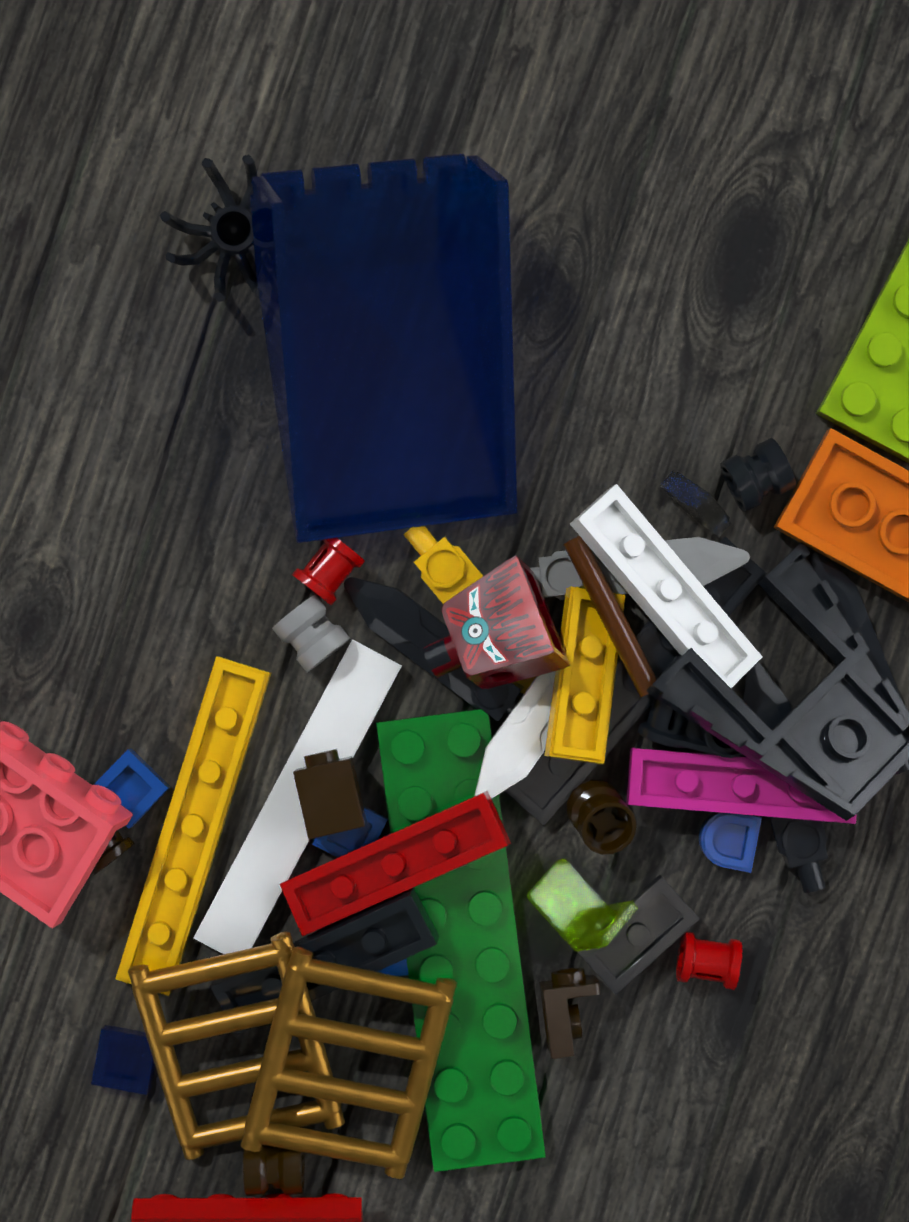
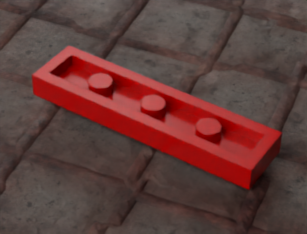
(395, 863)
(227, 1208)

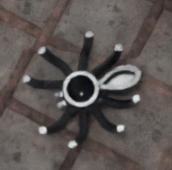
(229, 230)

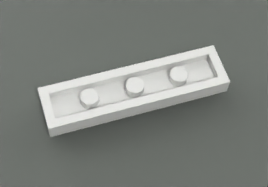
(663, 585)

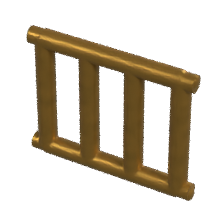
(289, 1023)
(164, 1035)

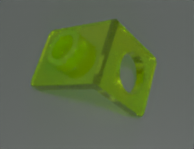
(577, 909)

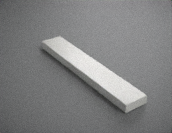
(280, 830)

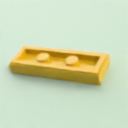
(586, 687)

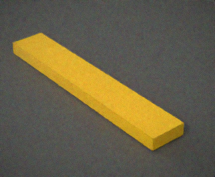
(195, 817)

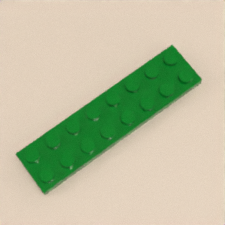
(484, 1079)

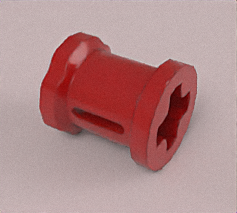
(329, 569)
(709, 960)

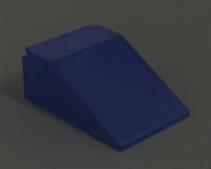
(389, 342)

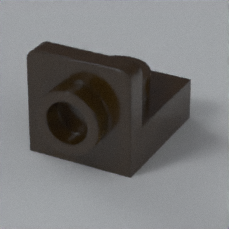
(560, 1019)

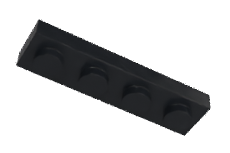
(363, 941)

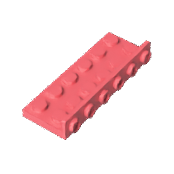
(49, 827)

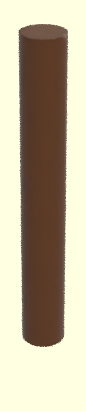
(611, 614)

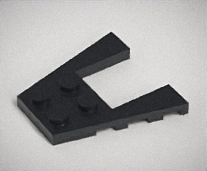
(839, 737)

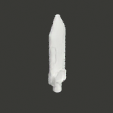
(518, 740)

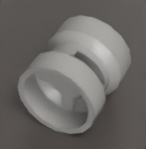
(311, 633)

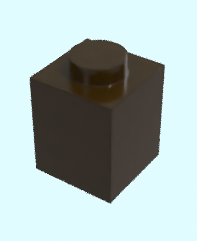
(329, 794)

